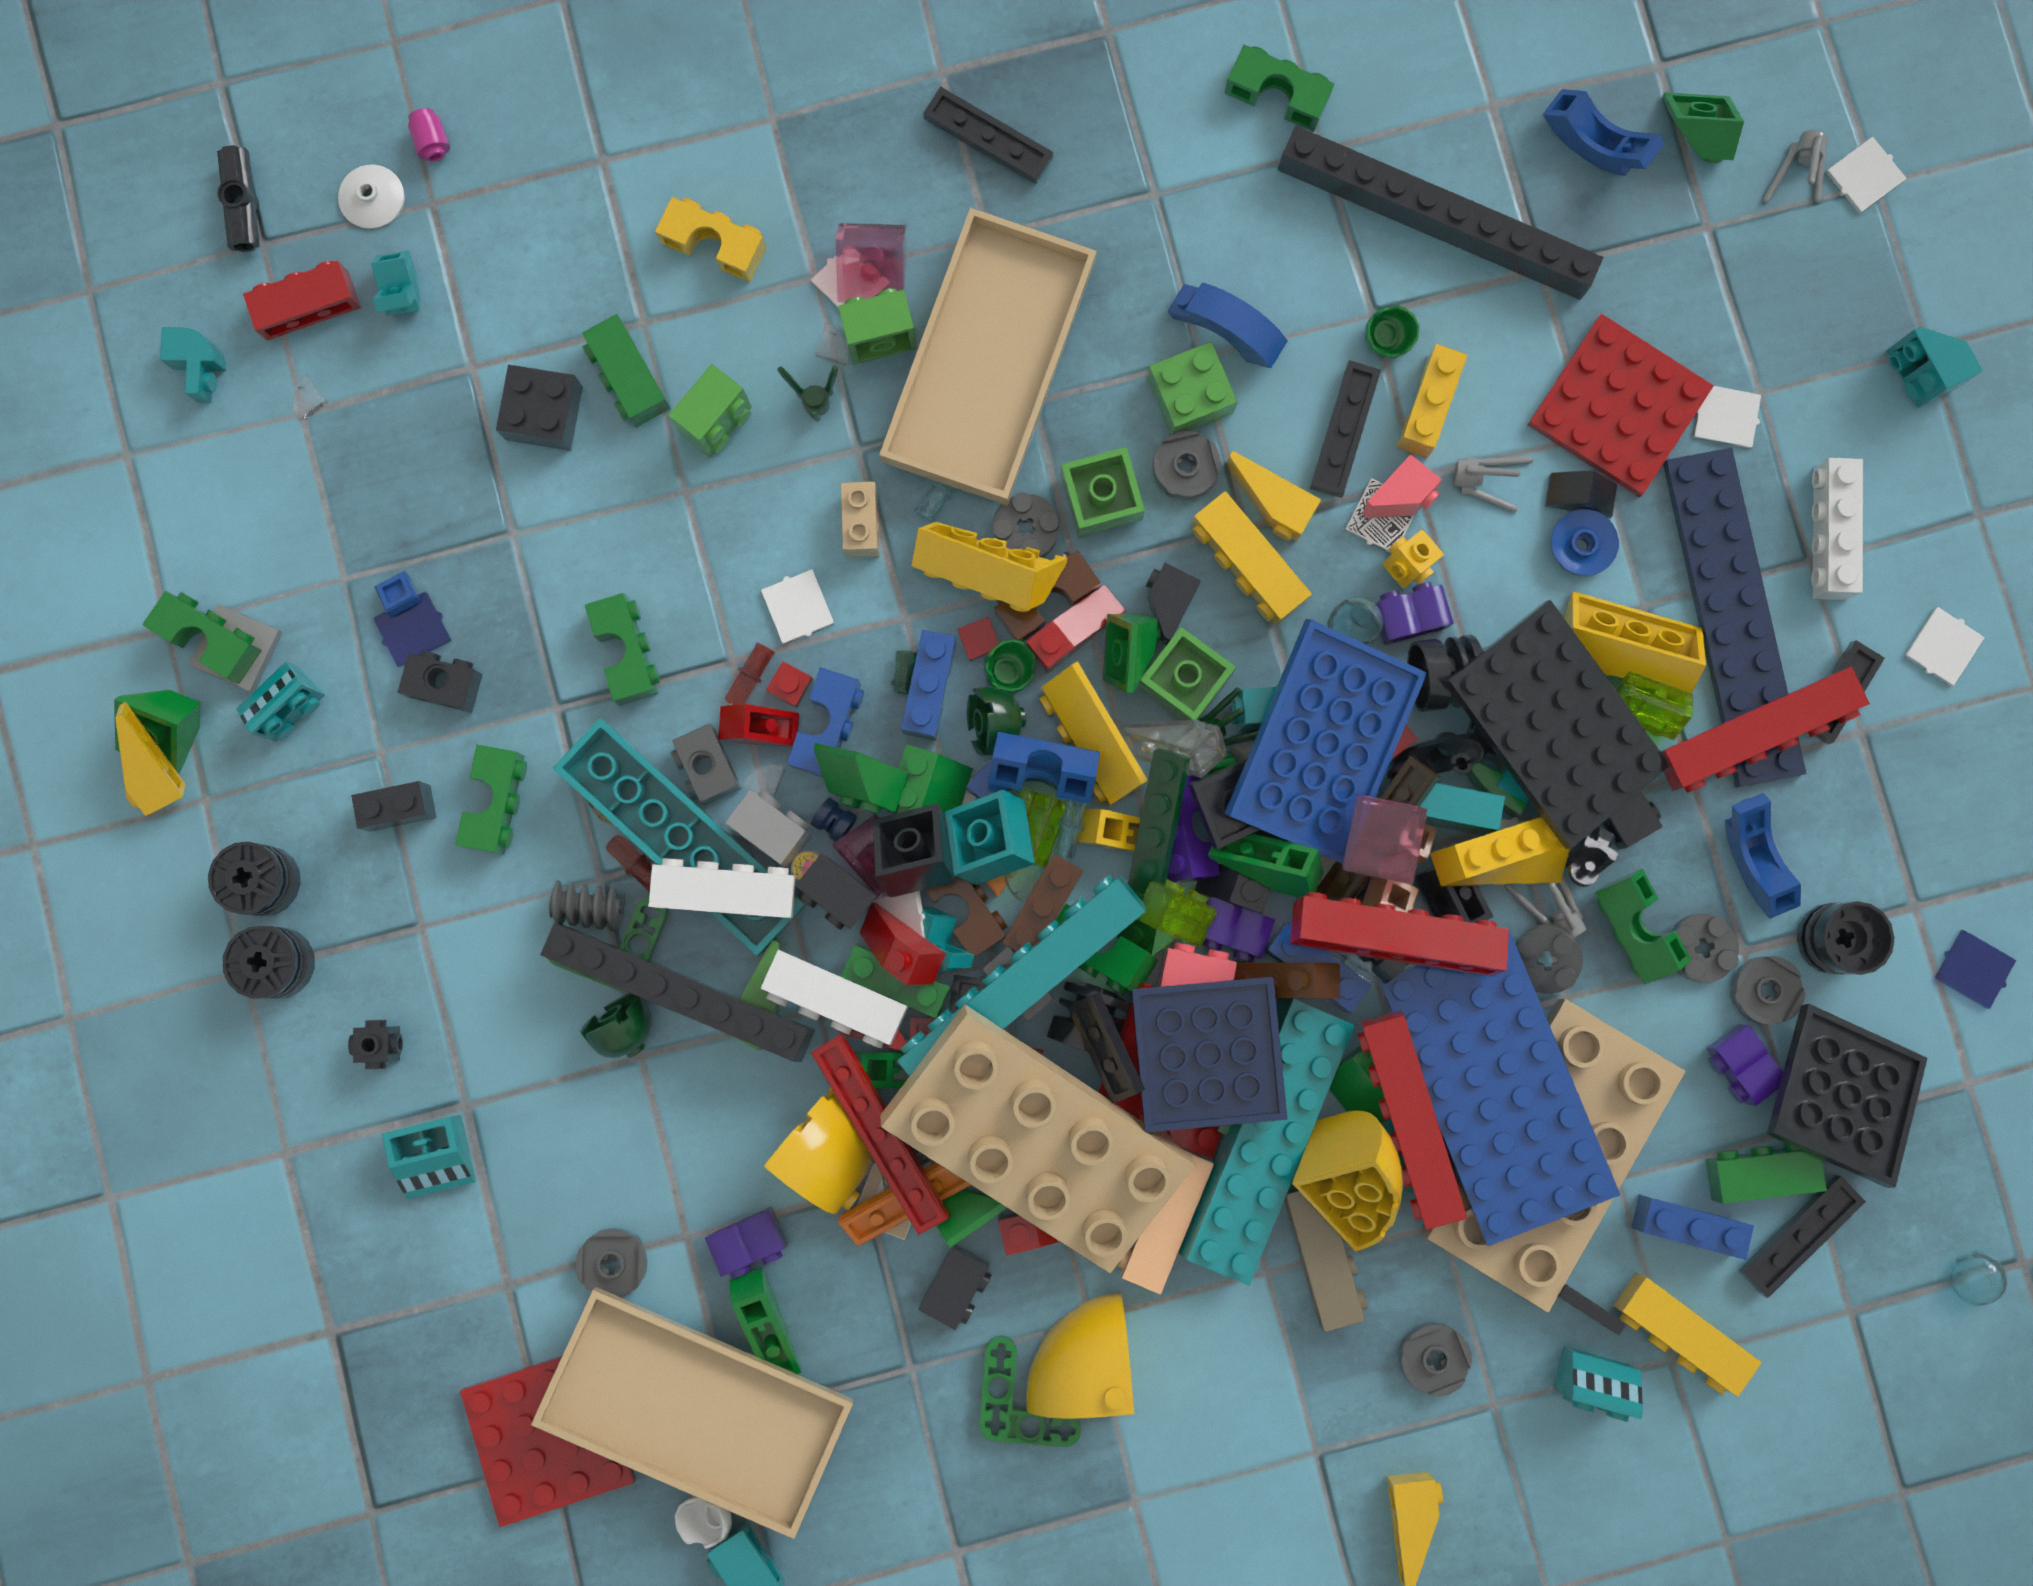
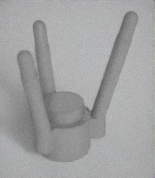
(1810, 153)
(1472, 472)
(1566, 917)

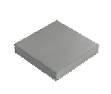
(265, 639)

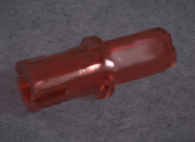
(749, 675)
(631, 860)

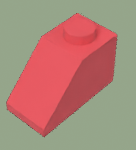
(1404, 491)

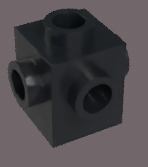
(387, 1044)

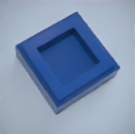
(397, 594)

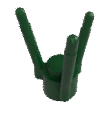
(814, 398)
(1209, 718)

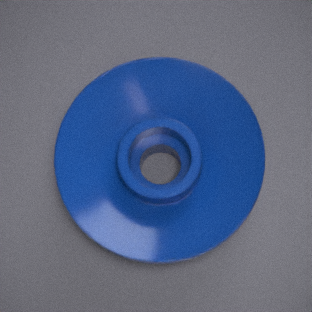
(1598, 535)

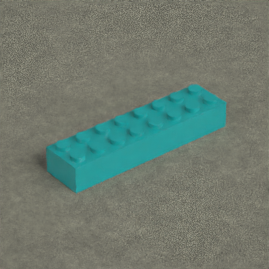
(661, 819)
(1040, 967)
(1261, 1158)

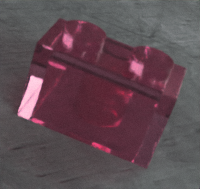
(880, 263)
(1385, 839)

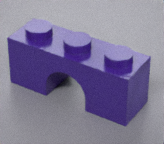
(1190, 854)

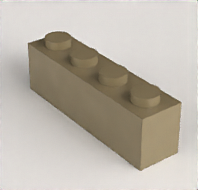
(1325, 1265)

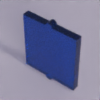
(413, 630)
(1975, 969)

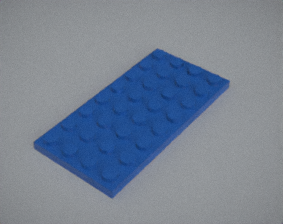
(1502, 1096)

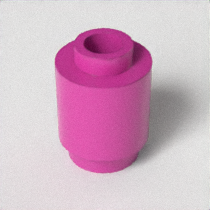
(428, 135)

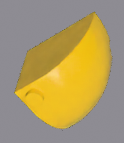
(823, 1157)
(1352, 1176)
(1083, 1364)

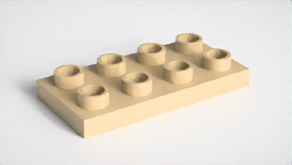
(988, 356)
(1623, 1096)
(1036, 1139)
(693, 1412)

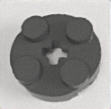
(1197, 449)
(1024, 508)
(1561, 945)
(1723, 947)
(1748, 996)
(627, 1250)
(1454, 1365)

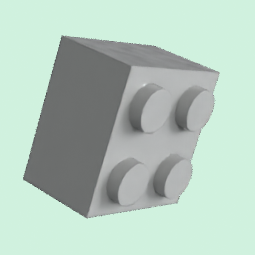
(768, 828)

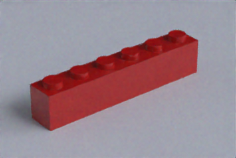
(1764, 728)
(1399, 935)
(1413, 1119)

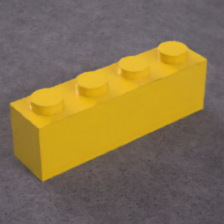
(1250, 558)
(1687, 1335)

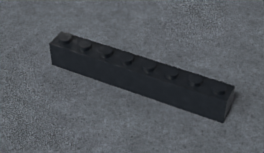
(678, 992)

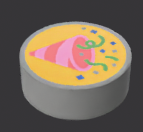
(802, 863)

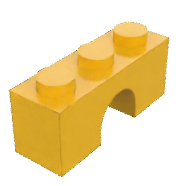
(687, 224)
(1432, 401)

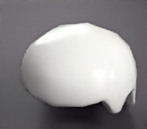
(702, 1522)

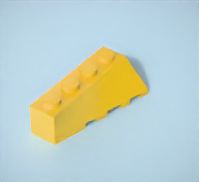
(986, 565)
(1509, 856)

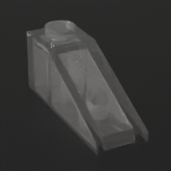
(1187, 737)

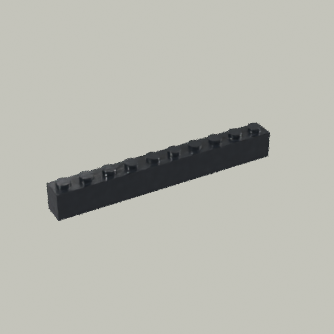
(1439, 213)

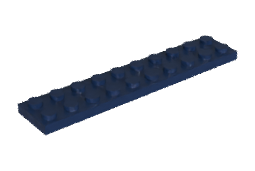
(1729, 598)

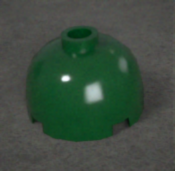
(993, 712)
(620, 1028)

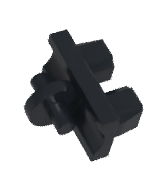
(1591, 857)

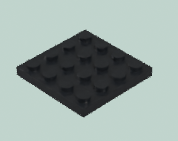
(1847, 1096)

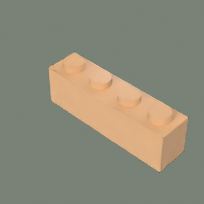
(1156, 1248)

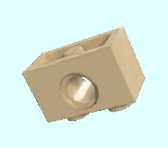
(860, 519)

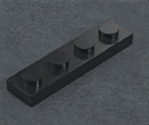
(988, 135)
(1345, 429)
(1802, 1236)

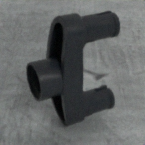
(1463, 749)

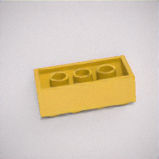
(1637, 641)
(1089, 726)

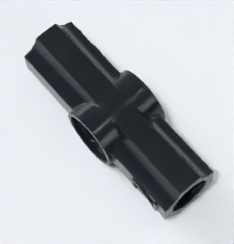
(236, 181)

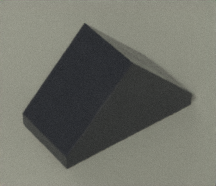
(1581, 491)

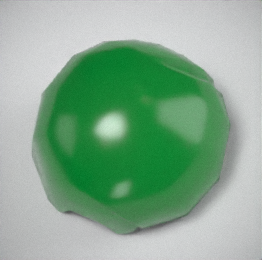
(1392, 331)
(1010, 665)

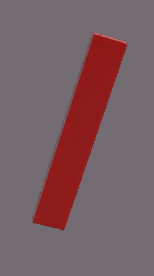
(889, 1152)

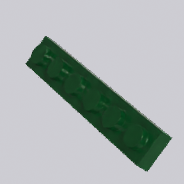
(1156, 834)

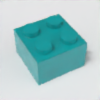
(989, 837)

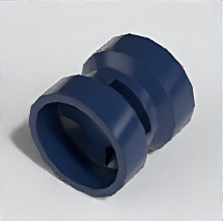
(828, 814)

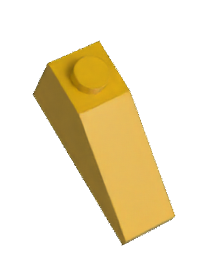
(1276, 499)
(147, 772)
(1109, 830)
(1414, 1519)

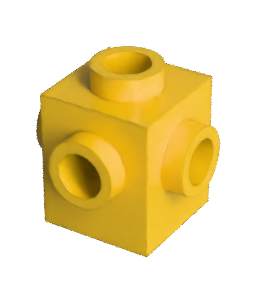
(1407, 563)

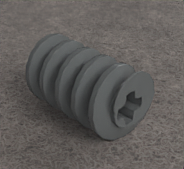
(586, 907)

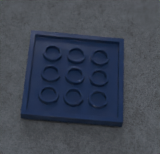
(1209, 1054)

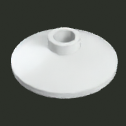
(381, 206)

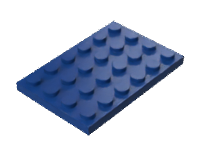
(1325, 739)

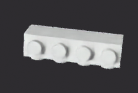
(1837, 529)
(722, 890)
(834, 998)

